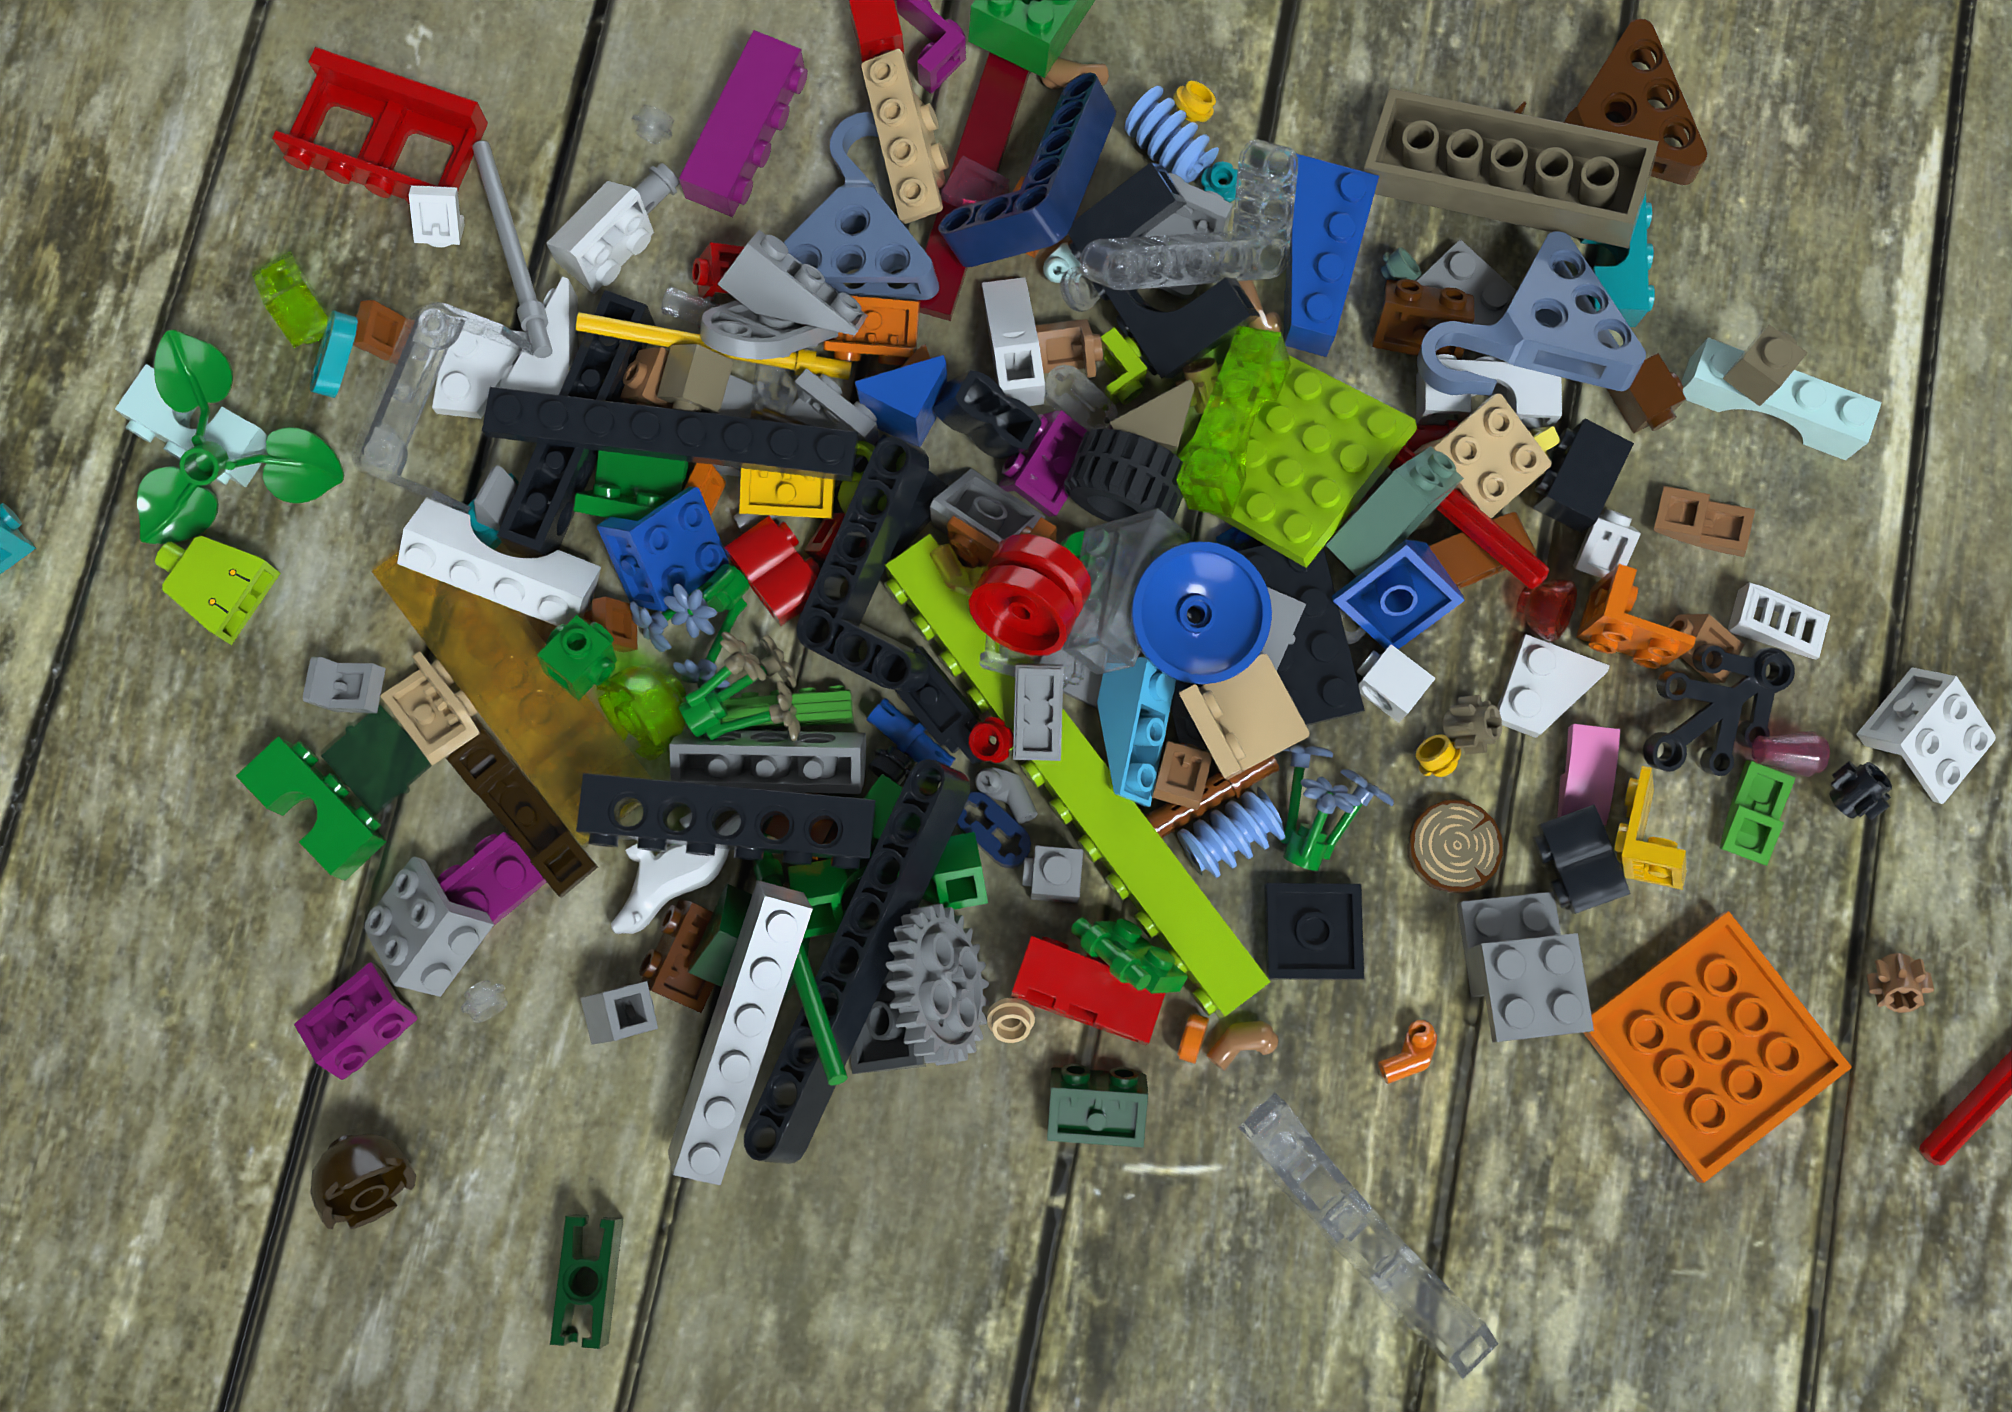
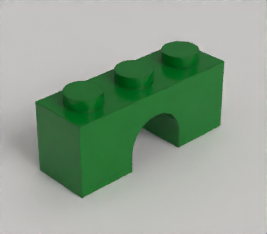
(342, 834)

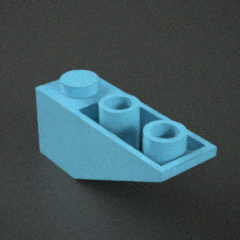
(1134, 721)

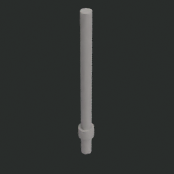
(530, 312)

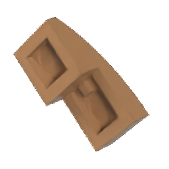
(1704, 523)

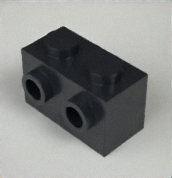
(1582, 475)

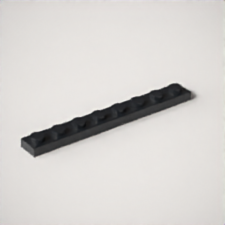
(670, 434)

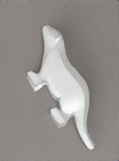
(668, 876)

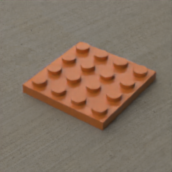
(1714, 1047)

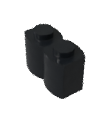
(981, 409)
(1581, 859)

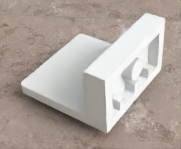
(1933, 728)

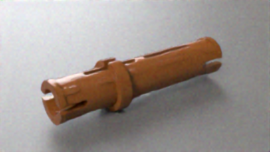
(1216, 791)

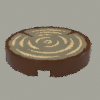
(1455, 846)

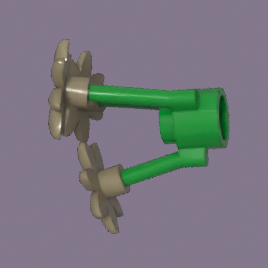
(706, 709)

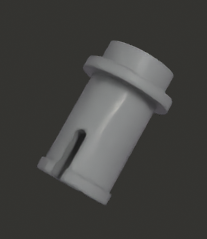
(657, 186)

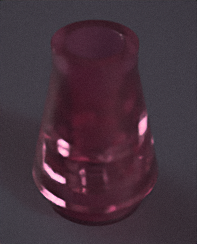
(1793, 752)

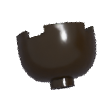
(359, 1179)

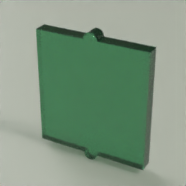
(377, 760)

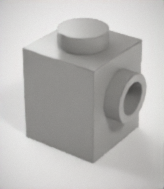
(1054, 874)
(619, 1013)

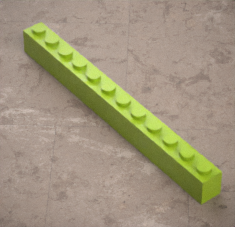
(1084, 794)

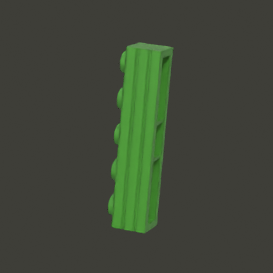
(812, 707)

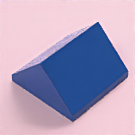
(905, 398)
(1400, 594)

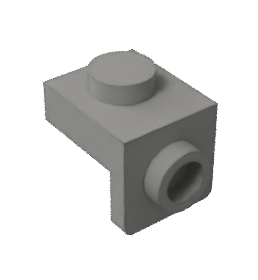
(343, 685)

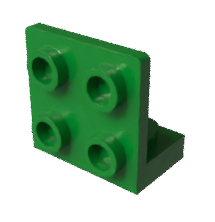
(631, 485)

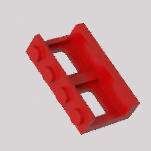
(398, 110)

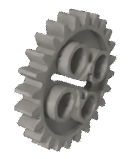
(938, 985)

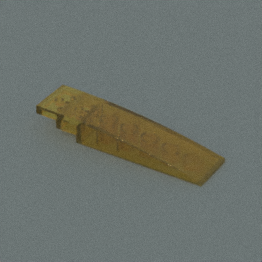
(496, 665)

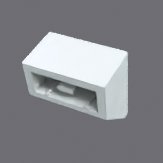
(602, 236)

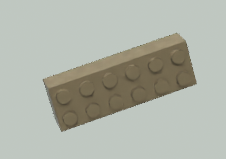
(1511, 167)

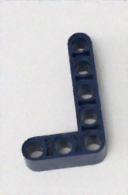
(1052, 188)

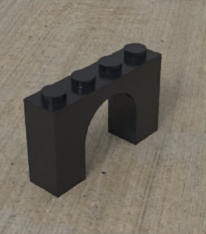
(1171, 337)

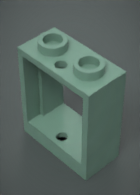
(1395, 510)

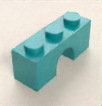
(1628, 280)

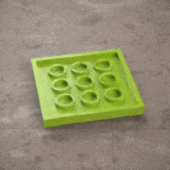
(1313, 460)

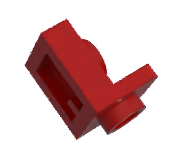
(712, 266)

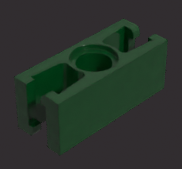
(567, 1290)

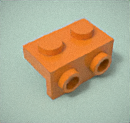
(886, 332)

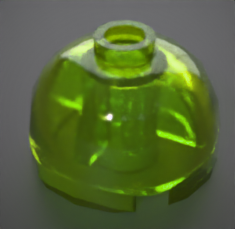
(645, 706)

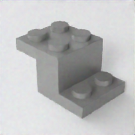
(1524, 967)

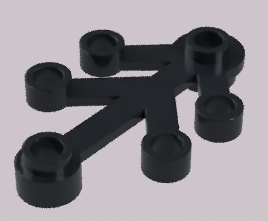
(1723, 708)

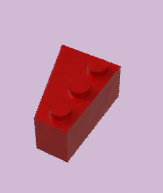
(1085, 991)

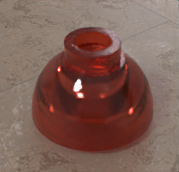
(1548, 607)

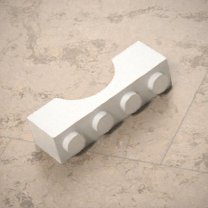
(443, 546)

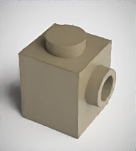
(1765, 365)
(695, 378)

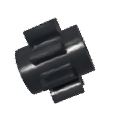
(1860, 790)

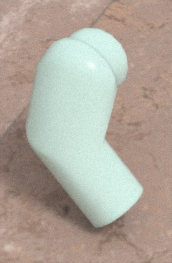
(1059, 262)

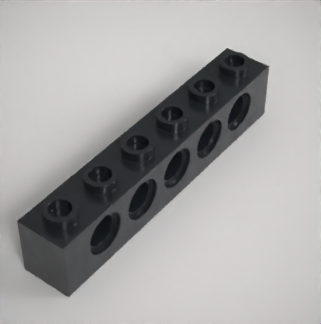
(555, 473)
(606, 795)

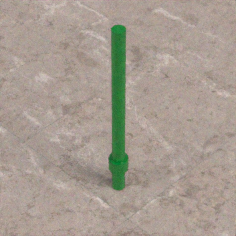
(771, 871)

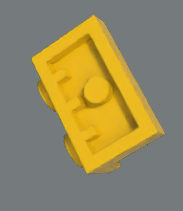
(785, 494)

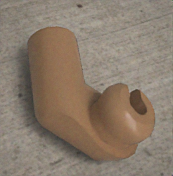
(1065, 70)
(1266, 321)
(1243, 1036)

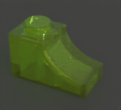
(291, 300)

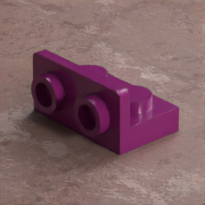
(1043, 468)
(493, 879)
(354, 1022)

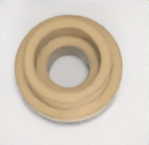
(1010, 1019)

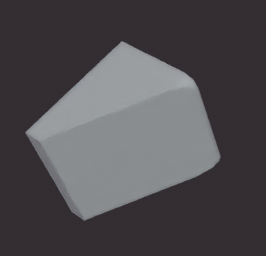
(495, 498)

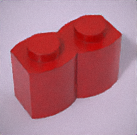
(774, 568)

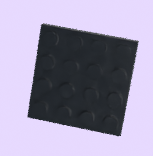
(1317, 665)

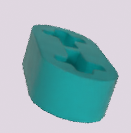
(333, 354)

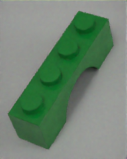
(955, 884)

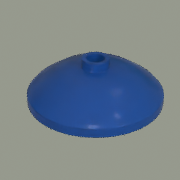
(1231, 605)

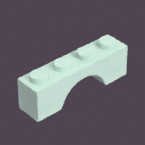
(1823, 413)

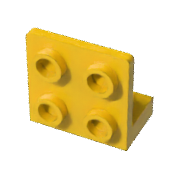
(1651, 861)

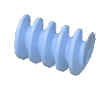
(1166, 138)
(1231, 832)

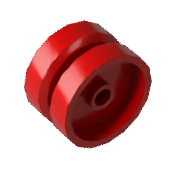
(1030, 594)

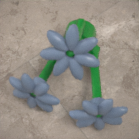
(720, 592)
(1308, 844)

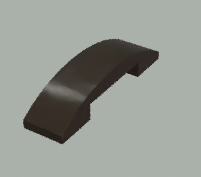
(523, 813)

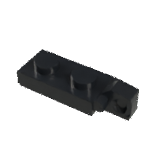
(941, 708)

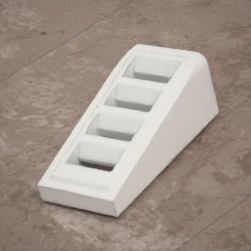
(1744, 625)

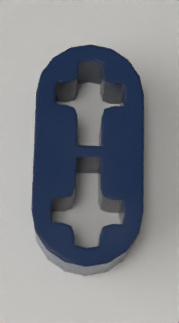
(1000, 821)

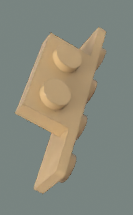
(906, 137)

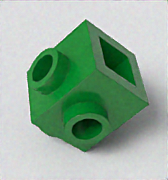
(578, 656)

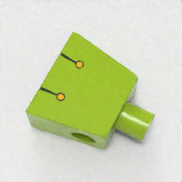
(216, 583)

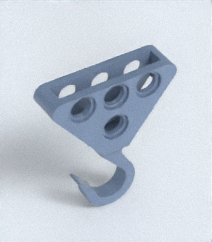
(882, 245)
(1544, 330)

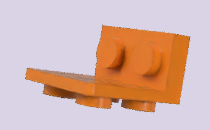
(1612, 630)

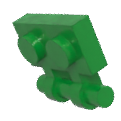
(1130, 955)

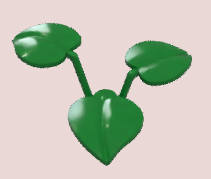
(172, 498)

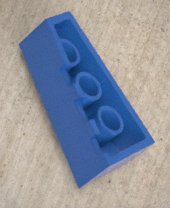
(1324, 247)

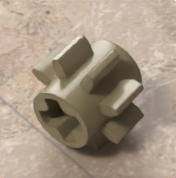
(1472, 724)

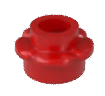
(980, 740)

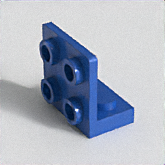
(664, 549)

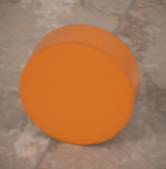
(1193, 1038)

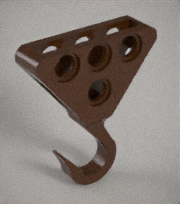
(1626, 91)

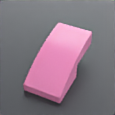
(1589, 770)

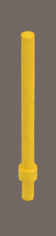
(666, 337)

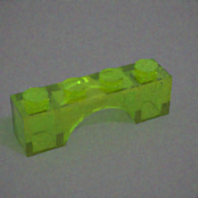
(1217, 455)

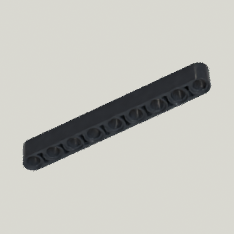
(798, 1085)

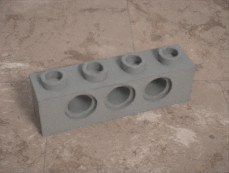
(772, 761)

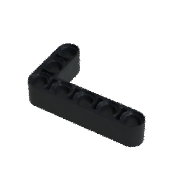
(865, 572)

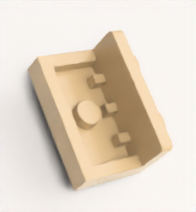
(430, 710)

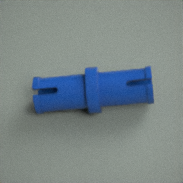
(906, 735)

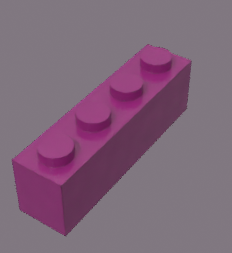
(743, 124)

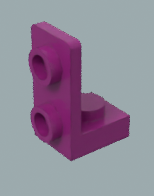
(947, 47)

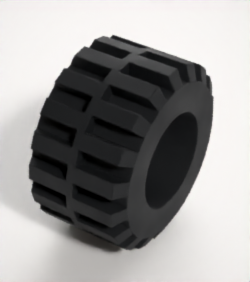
(1123, 475)

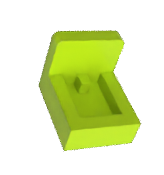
(1125, 362)

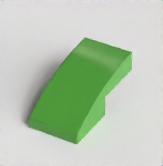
(1755, 812)

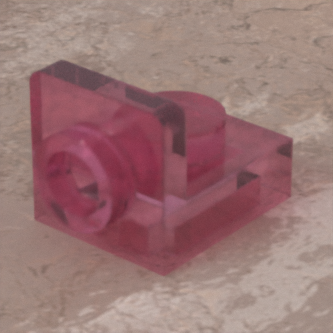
(973, 184)

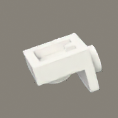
(436, 215)
(1607, 544)

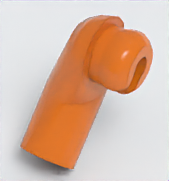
(1415, 1053)

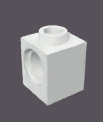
(1393, 682)

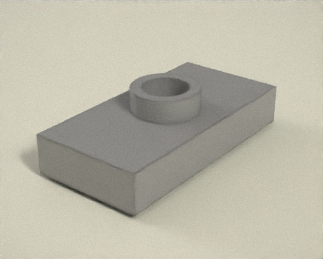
(1038, 711)

